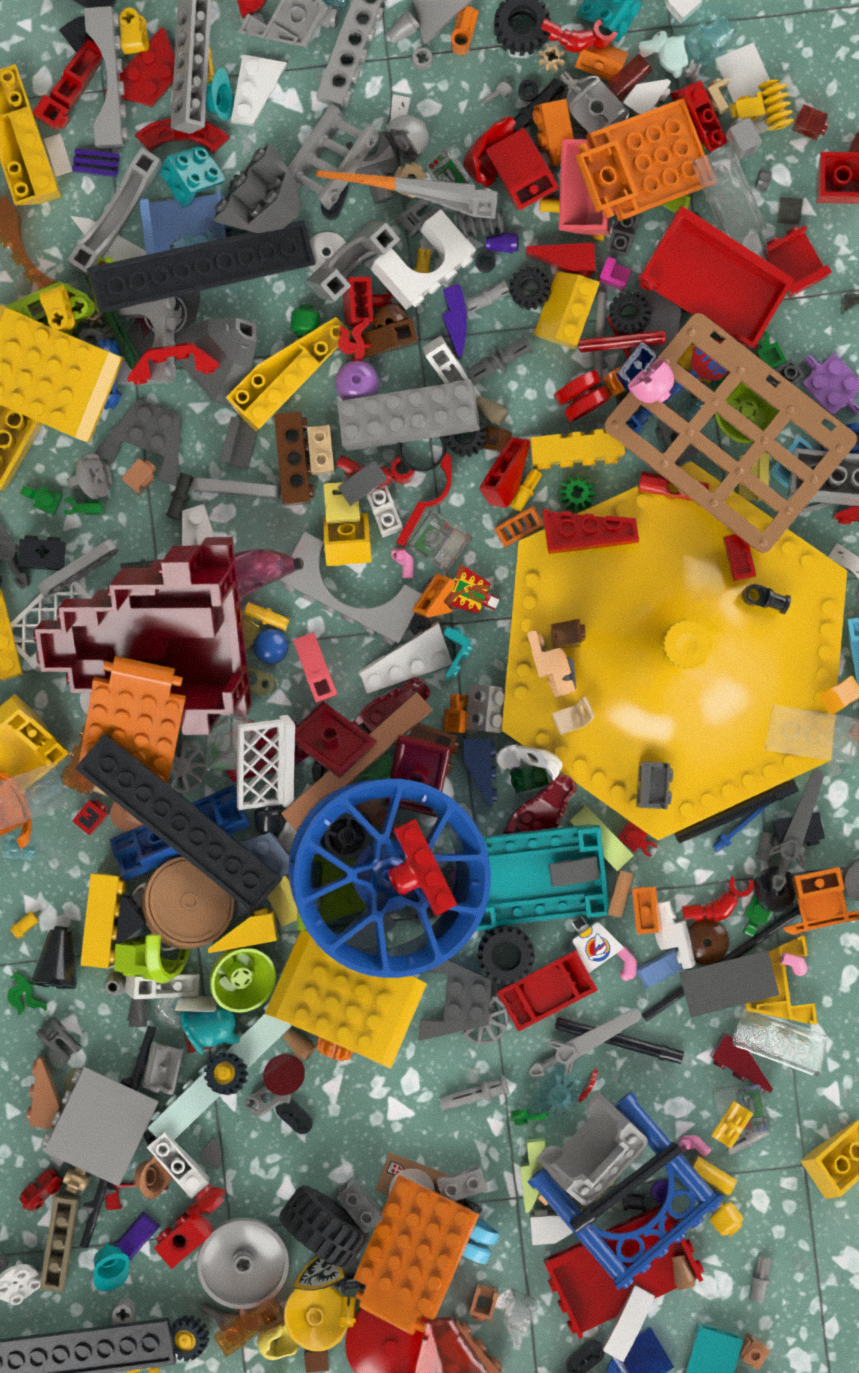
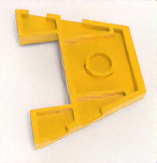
(780, 1005)

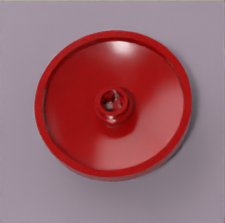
(380, 1346)

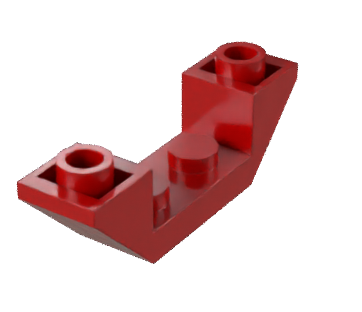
(203, 361)

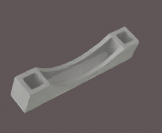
(108, 126)
(132, 188)

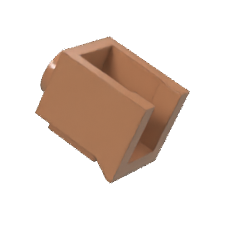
(140, 475)
(481, 1313)
(754, 1351)

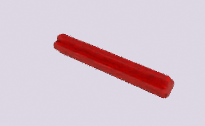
(621, 341)

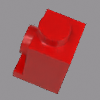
(46, 108)

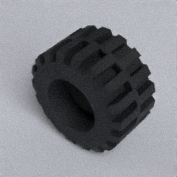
(520, 42)
(512, 935)

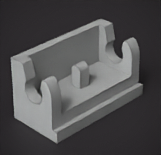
(162, 1068)

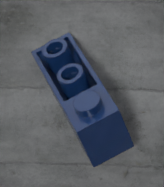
(478, 762)

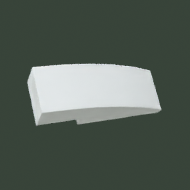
(628, 1323)

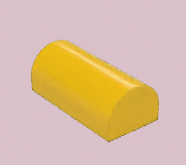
(714, 1176)

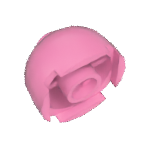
(653, 383)

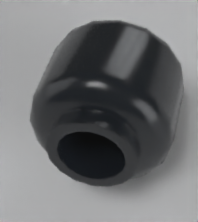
(269, 819)

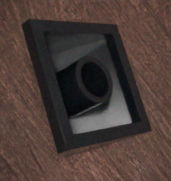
(129, 919)

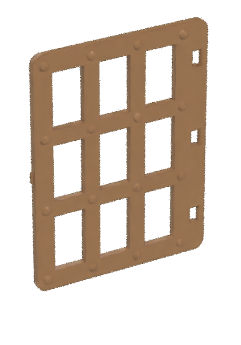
(786, 398)

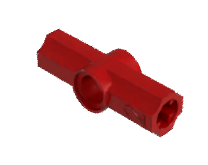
(658, 485)

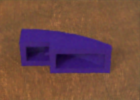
(455, 318)

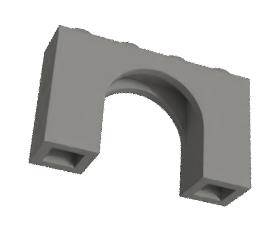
(371, 239)
(162, 317)

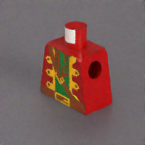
(470, 592)

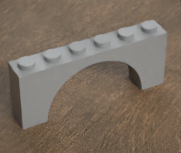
(388, 620)

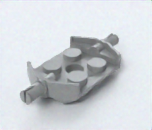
(592, 90)

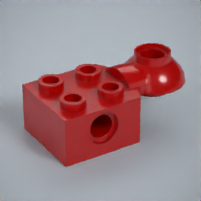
(191, 1225)

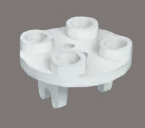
(18, 1283)

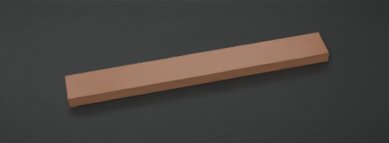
(386, 735)

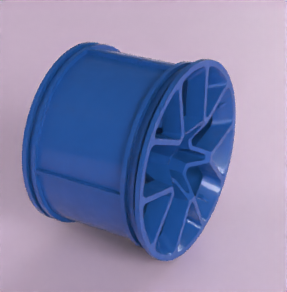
(373, 883)

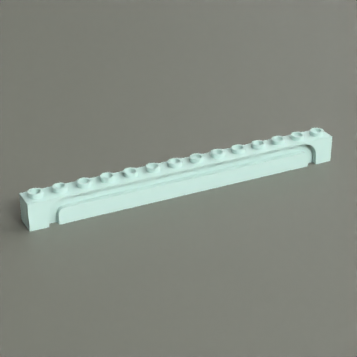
(253, 1043)

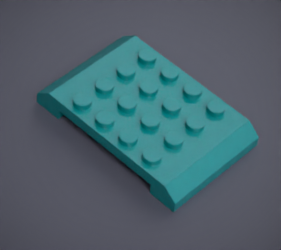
(522, 881)

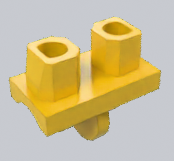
(731, 1124)

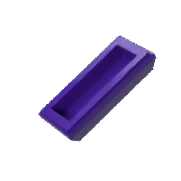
(137, 1235)

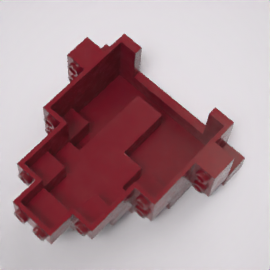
(167, 615)

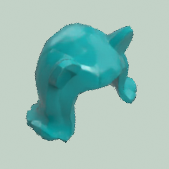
(209, 1028)

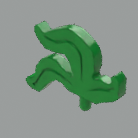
(16, 991)

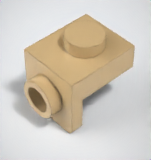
(715, 96)

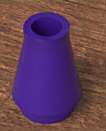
(504, 242)

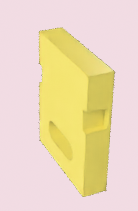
(337, 507)

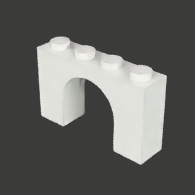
(410, 285)

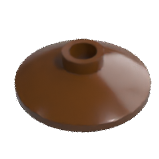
(719, 941)

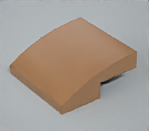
(620, 893)

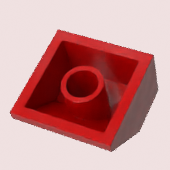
(838, 178)

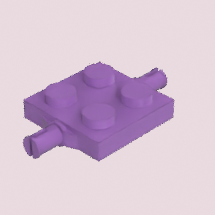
(832, 384)

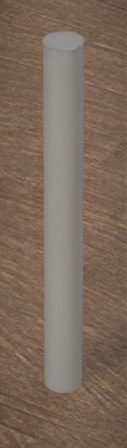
(600, 328)

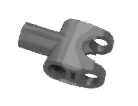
(379, 164)

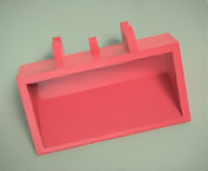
(575, 204)

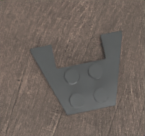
(150, 430)
(465, 1002)

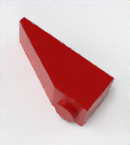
(566, 257)
(505, 475)

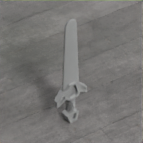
(575, 1048)

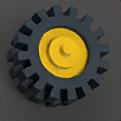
(226, 1073)
(189, 1338)

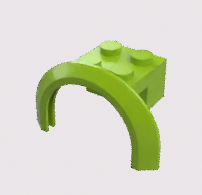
(143, 958)

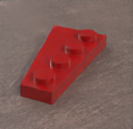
(580, 532)

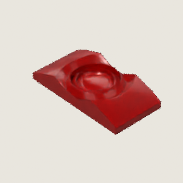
(547, 990)

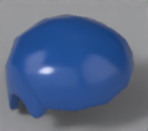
(270, 646)

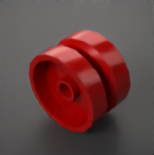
(581, 394)

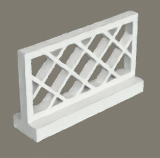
(32, 608)
(284, 763)

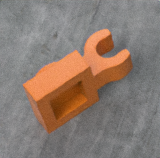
(456, 717)

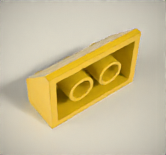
(566, 309)

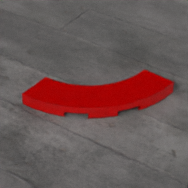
(161, 133)

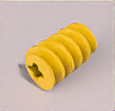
(774, 105)

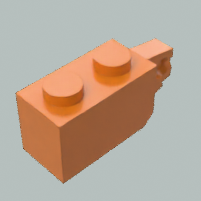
(553, 127)

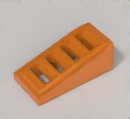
(502, 535)

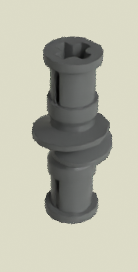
(499, 359)

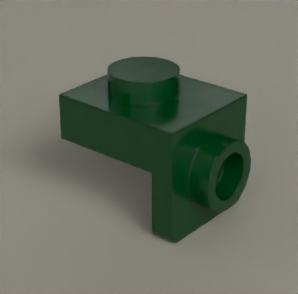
(528, 778)

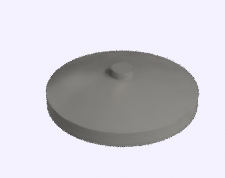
(243, 1263)

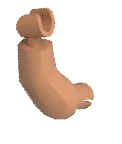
(375, 813)

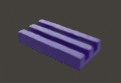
(76, 159)

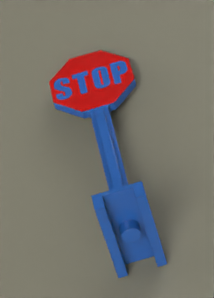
(702, 367)

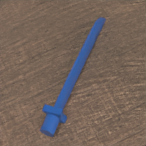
(724, 840)

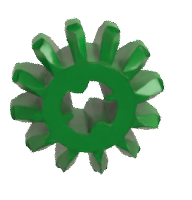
(569, 490)

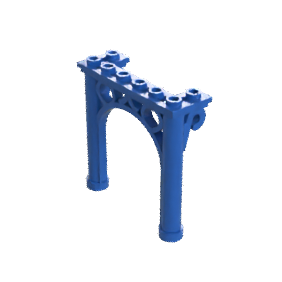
(591, 1235)

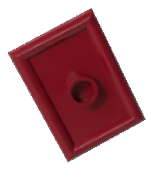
(332, 739)
(422, 763)

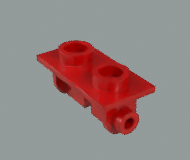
(35, 1197)

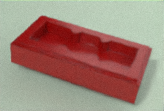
(739, 558)

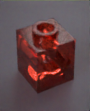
(811, 122)

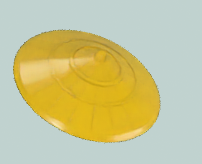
(313, 1318)

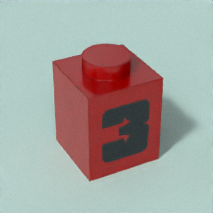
(91, 816)

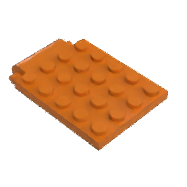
(641, 161)
(137, 712)
(413, 1255)

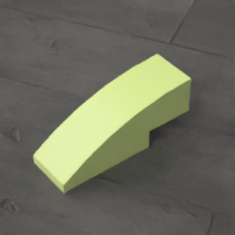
(613, 848)
(528, 1169)

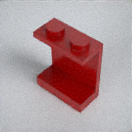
(797, 259)

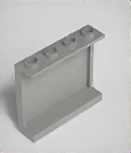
(99, 1125)

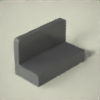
(238, 444)

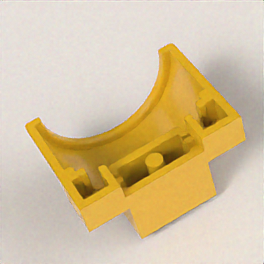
(21, 736)

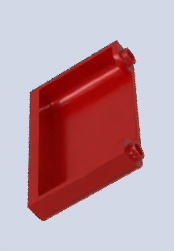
(715, 277)

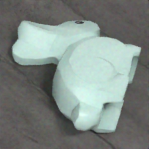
(670, 51)

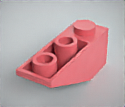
(315, 667)

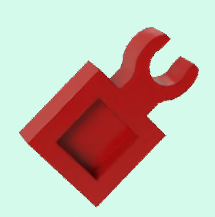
(634, 837)

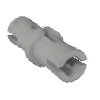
(487, 296)

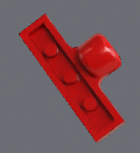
(420, 869)

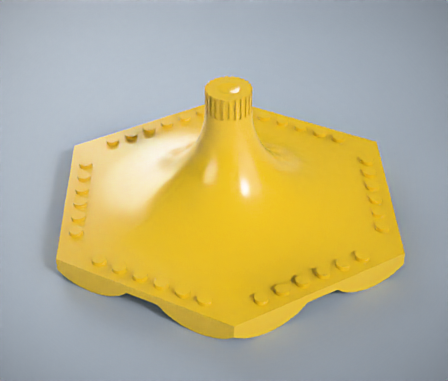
(674, 655)

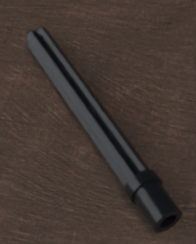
(745, 807)
(662, 1051)
(617, 1193)

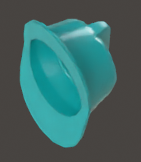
(219, 95)
(110, 1268)

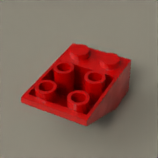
(521, 169)

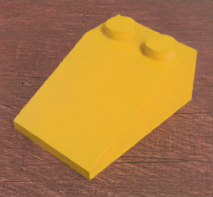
(254, 930)
(835, 1162)

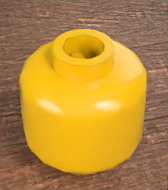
(726, 1219)

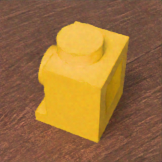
(748, 107)

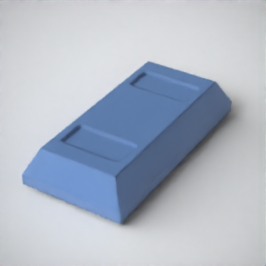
(659, 968)

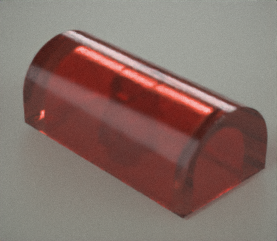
(629, 76)

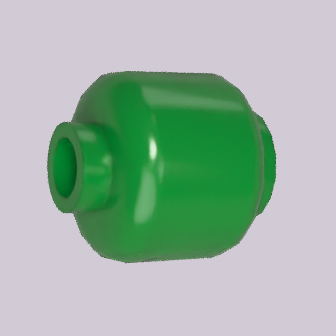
(304, 320)

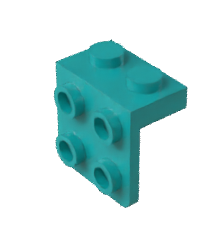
(614, 14)
(190, 173)
(457, 636)

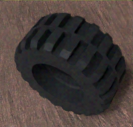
(323, 1226)

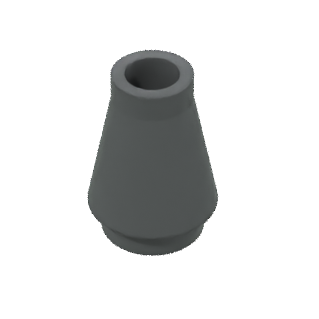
(138, 1013)

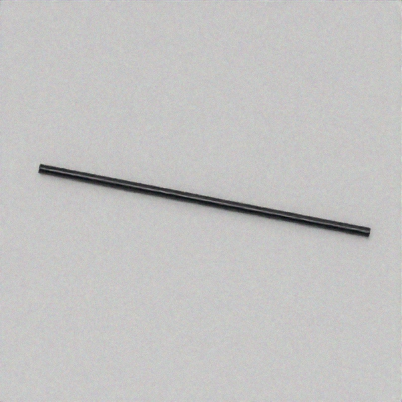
(738, 952)

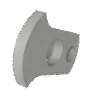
(260, 1106)

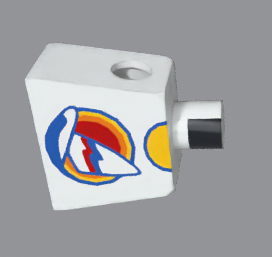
(593, 943)

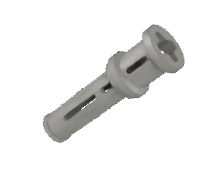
(485, 1091)

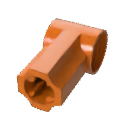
(464, 29)

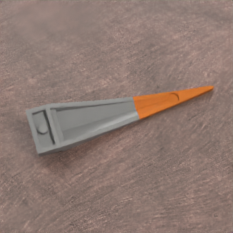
(450, 194)

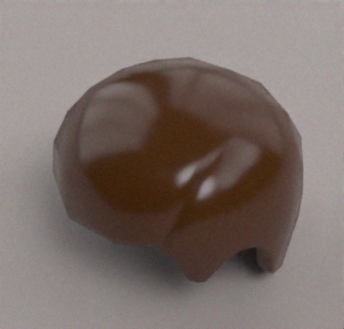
(389, 314)

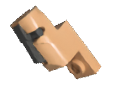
(554, 665)

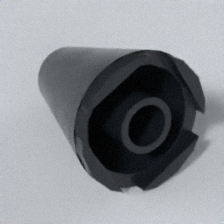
(56, 961)

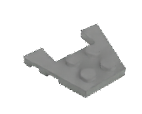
(291, 23)

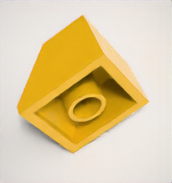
(347, 542)

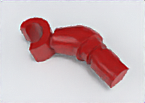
(577, 41)
(352, 467)
(721, 907)

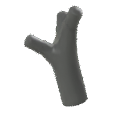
(219, 1316)

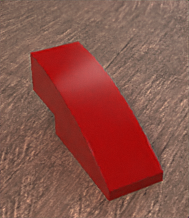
(77, 75)

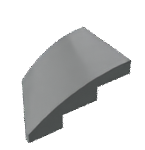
(435, 15)

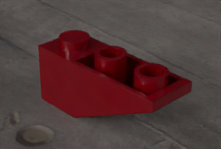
(739, 1061)

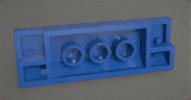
(143, 850)

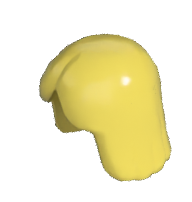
(285, 1344)

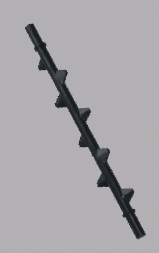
(105, 1187)

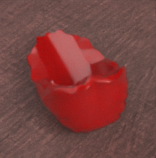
(476, 160)

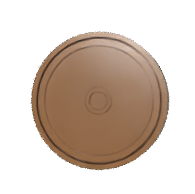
(185, 905)

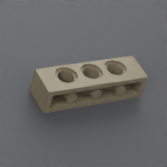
(60, 1242)

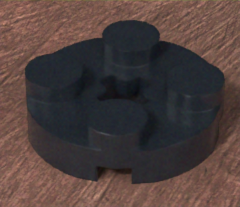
(767, 897)

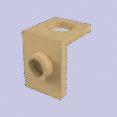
(573, 717)

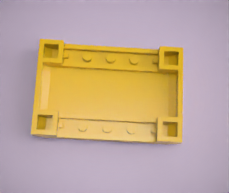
(53, 375)
(344, 1005)

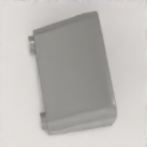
(595, 1152)

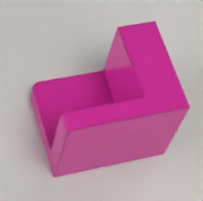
(614, 275)

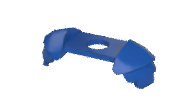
(114, 395)

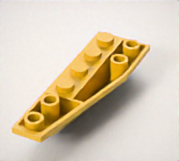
(22, 146)
(282, 374)

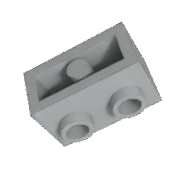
(486, 708)

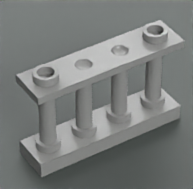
(315, 145)

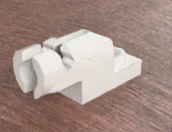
(674, 935)

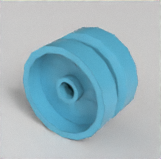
(481, 1236)

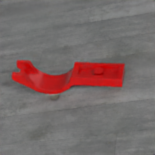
(421, 506)

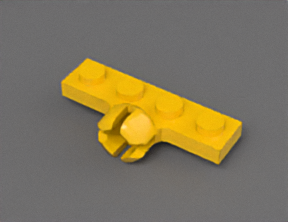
(9, 658)

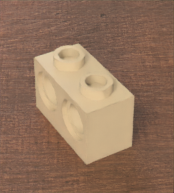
(320, 450)

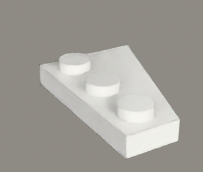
(254, 87)
(195, 526)

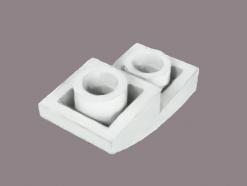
(384, 511)

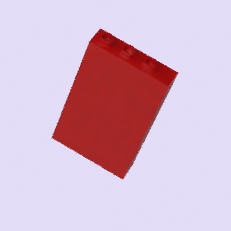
(588, 1289)

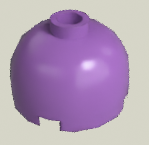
(356, 380)

